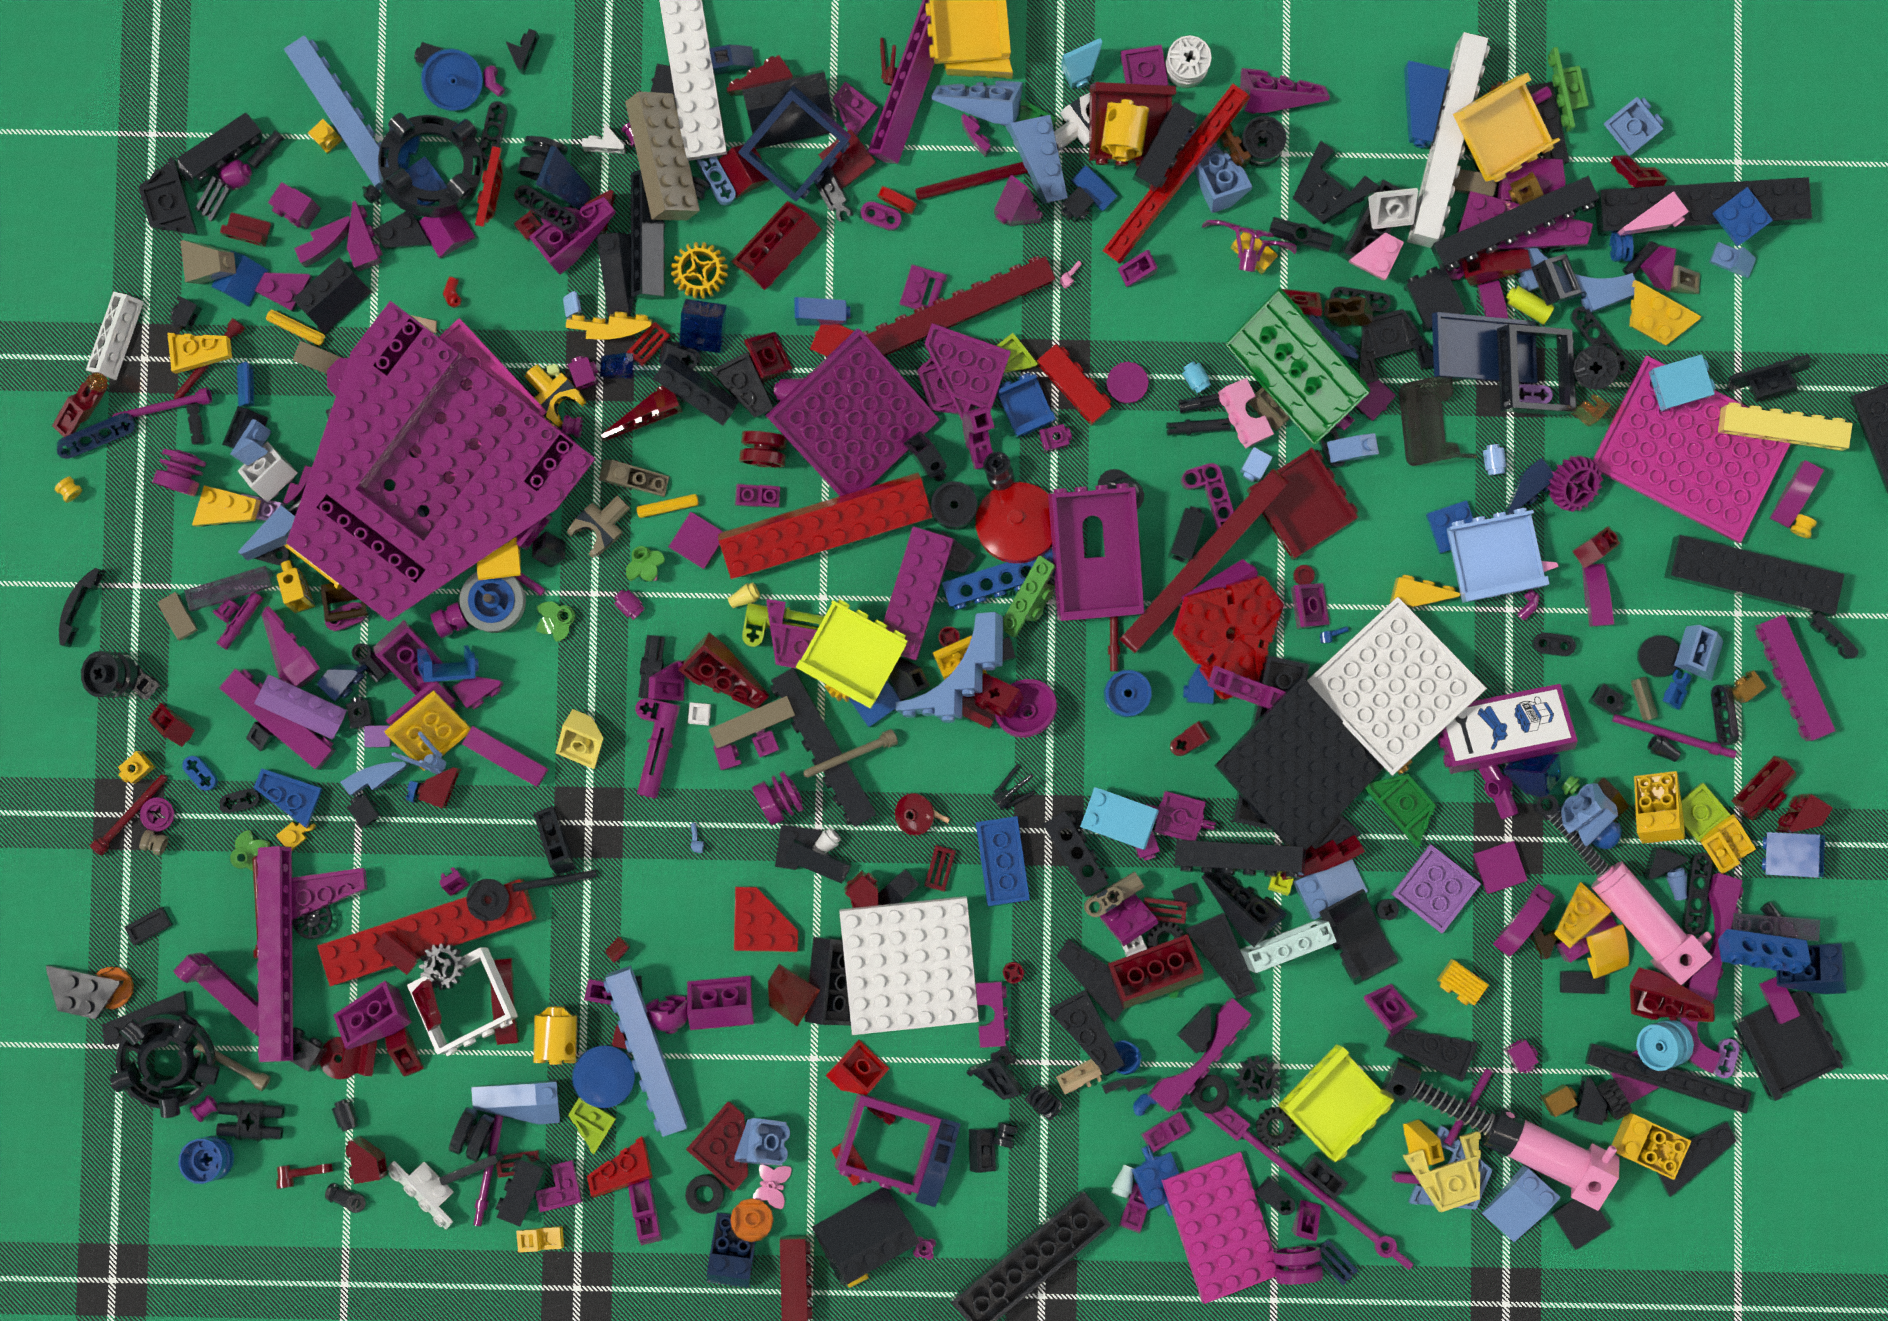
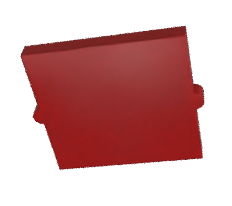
(829, 338)

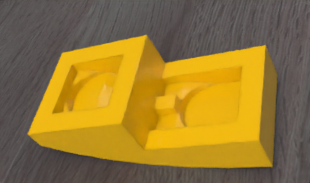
(540, 1239)

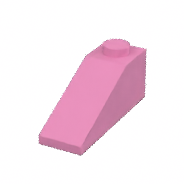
(1660, 216)

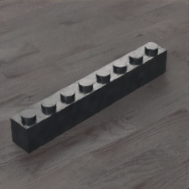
(1515, 223)
(823, 746)

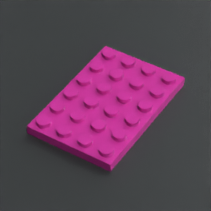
(1221, 1227)

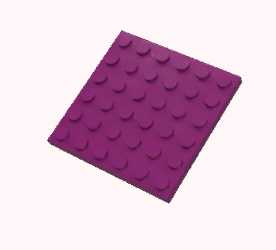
(852, 415)

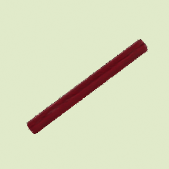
(970, 180)

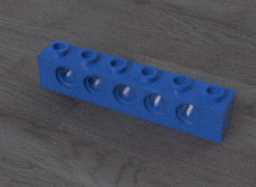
(973, 580)

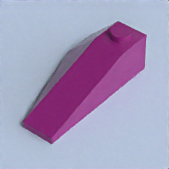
(1276, 94)
(1017, 205)
(565, 249)
(292, 662)

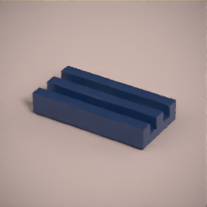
(1348, 1275)

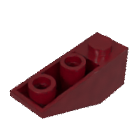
(773, 69)
(1496, 265)

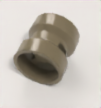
(153, 842)

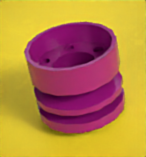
(179, 472)
(778, 798)

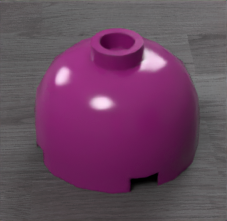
(668, 1014)

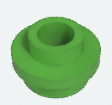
(1571, 785)

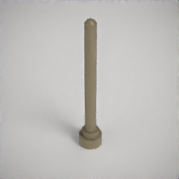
(887, 739)
(259, 1080)

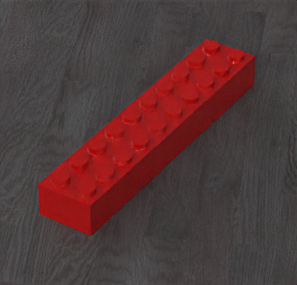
(824, 525)
(447, 923)

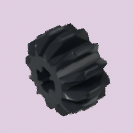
(1043, 1102)

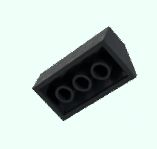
(829, 976)

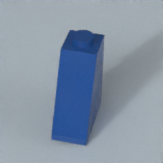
(821, 311)

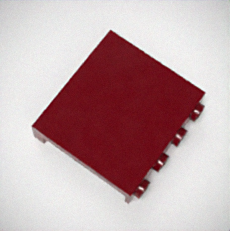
(1155, 97)
(1308, 506)

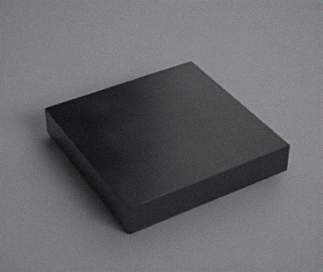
(1580, 1222)

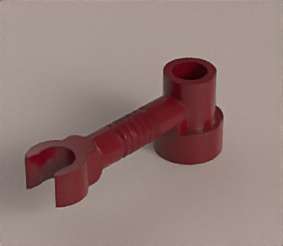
(286, 1175)

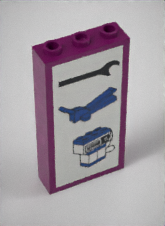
(1508, 729)

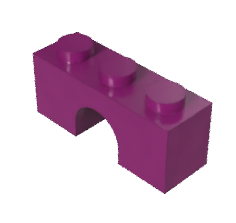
(993, 1033)

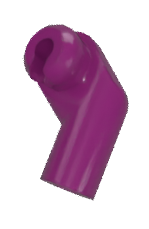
(490, 80)
(1531, 606)

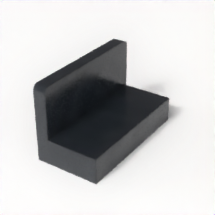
(239, 424)

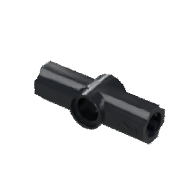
(1314, 238)
(651, 662)

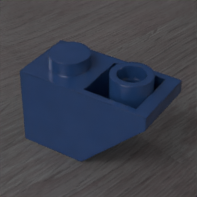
(731, 58)
(340, 679)

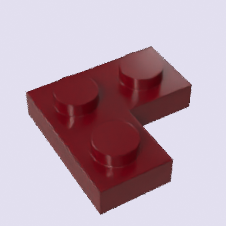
(1635, 174)

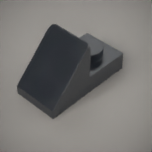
(523, 54)

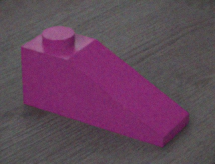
(1581, 946)

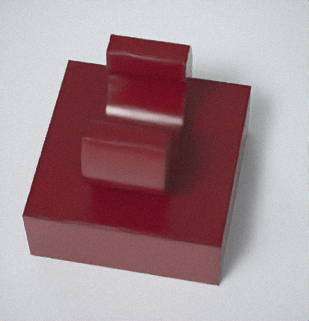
(527, 225)

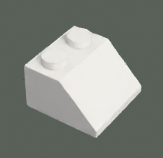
(268, 473)

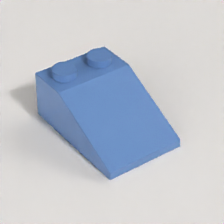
(1328, 887)
(1520, 1204)

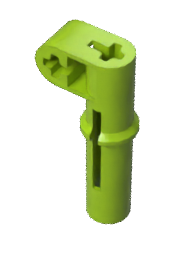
(758, 615)

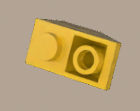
(1421, 1137)

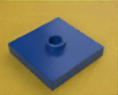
(883, 705)

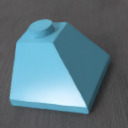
(1080, 63)

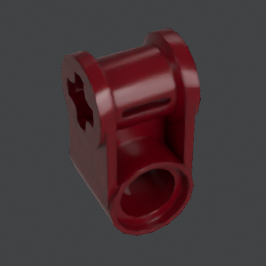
(1191, 737)

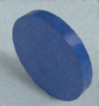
(451, 79)
(603, 1076)

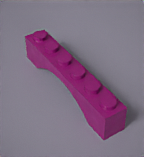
(1723, 898)
(1228, 1022)

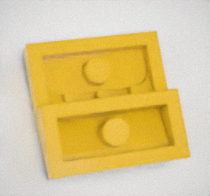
(951, 656)
(1727, 844)
(1608, 951)

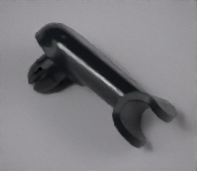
(351, 1200)

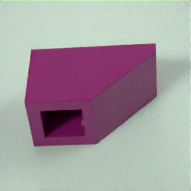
(475, 690)

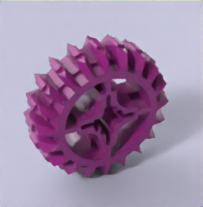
(1563, 487)

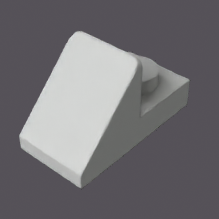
(609, 143)

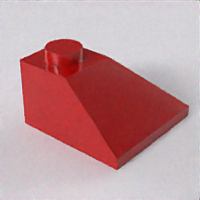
(857, 1070)

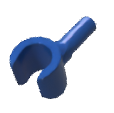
(1326, 637)

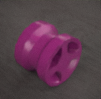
(572, 426)

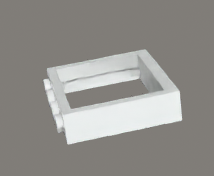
(436, 1035)

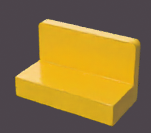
(1266, 257)

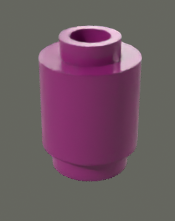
(628, 604)

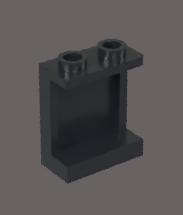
(1433, 294)

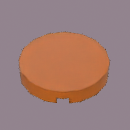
(124, 992)
(751, 1220)

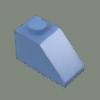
(1353, 448)

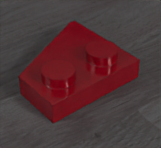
(427, 1005)

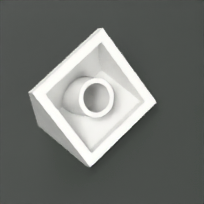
(1393, 208)

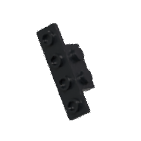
(1770, 380)

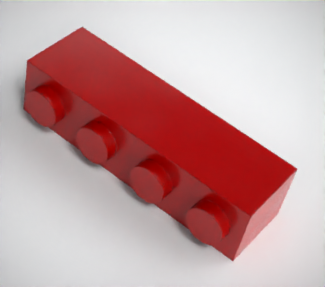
(1073, 384)

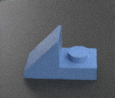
(1733, 260)
(250, 444)

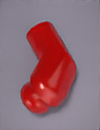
(450, 294)

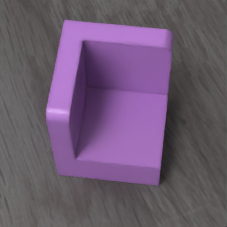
(375, 737)

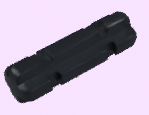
(195, 424)

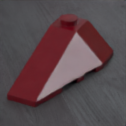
(652, 409)
(719, 669)
(1658, 996)

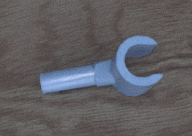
(697, 846)

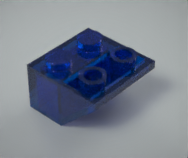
(702, 325)

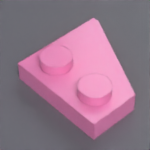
(1378, 256)

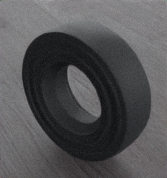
(1220, 1100)
(714, 1203)

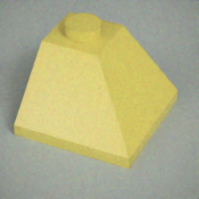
(580, 739)

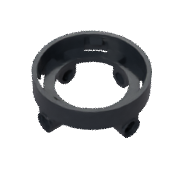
(398, 183)

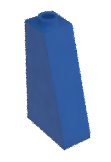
(1424, 97)

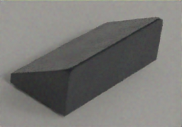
(982, 1150)

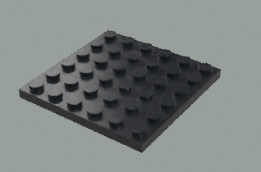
(1299, 766)

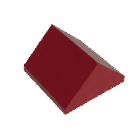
(740, 172)
(768, 356)

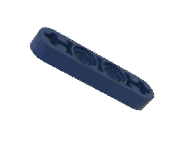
(97, 438)

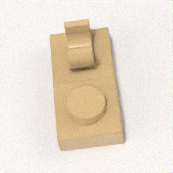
(1079, 1076)

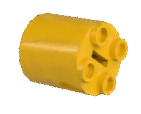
(1124, 130)
(555, 1036)

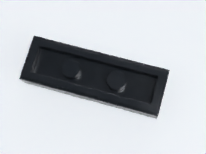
(817, 861)
(471, 1168)

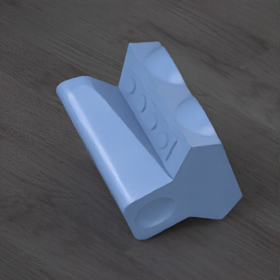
(1588, 812)
(763, 1142)

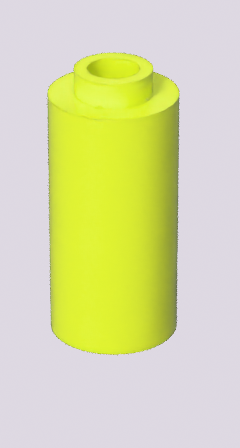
(1529, 304)

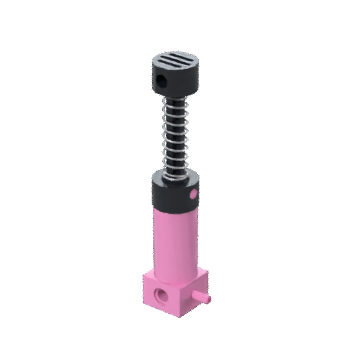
(1588, 1172)

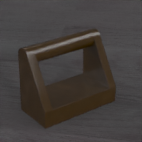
(333, 595)

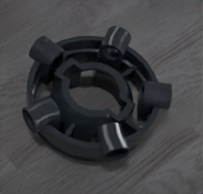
(148, 1089)

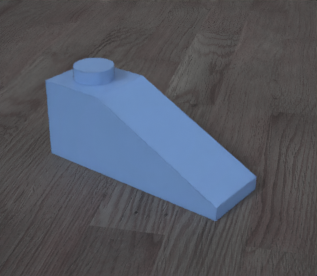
(270, 535)

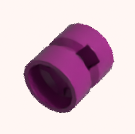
(449, 620)

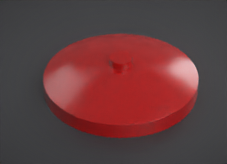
(1015, 523)

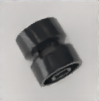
(998, 471)

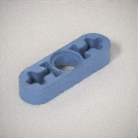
(703, 166)

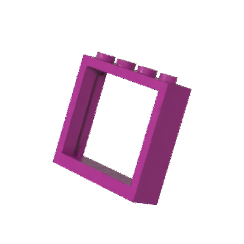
(867, 1176)

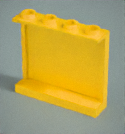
(968, 30)
(1504, 129)

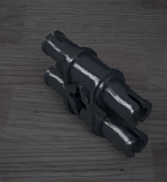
(257, 1112)

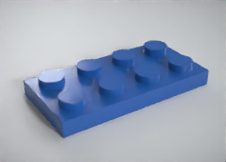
(1002, 861)

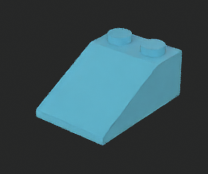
(1119, 818)

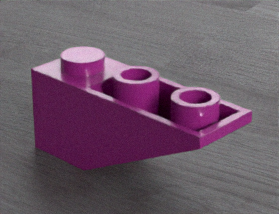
(360, 243)

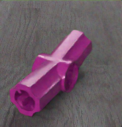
(1499, 787)

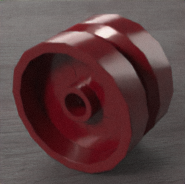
(763, 449)

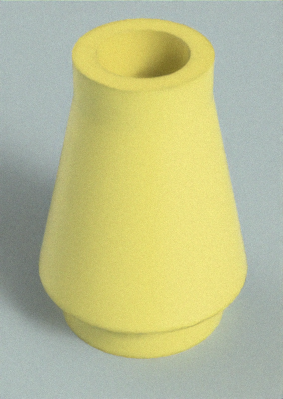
(745, 595)

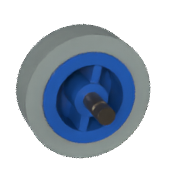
(492, 603)

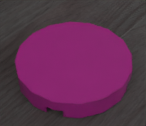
(1127, 382)

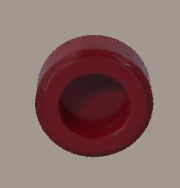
(1303, 575)

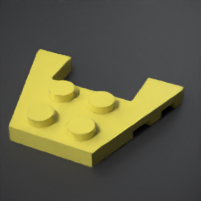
(1451, 1183)

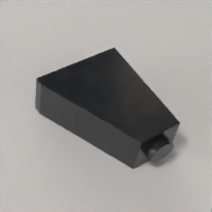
(1186, 535)

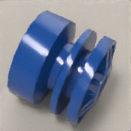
(194, 1161)

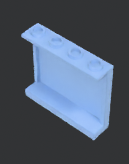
(1496, 555)

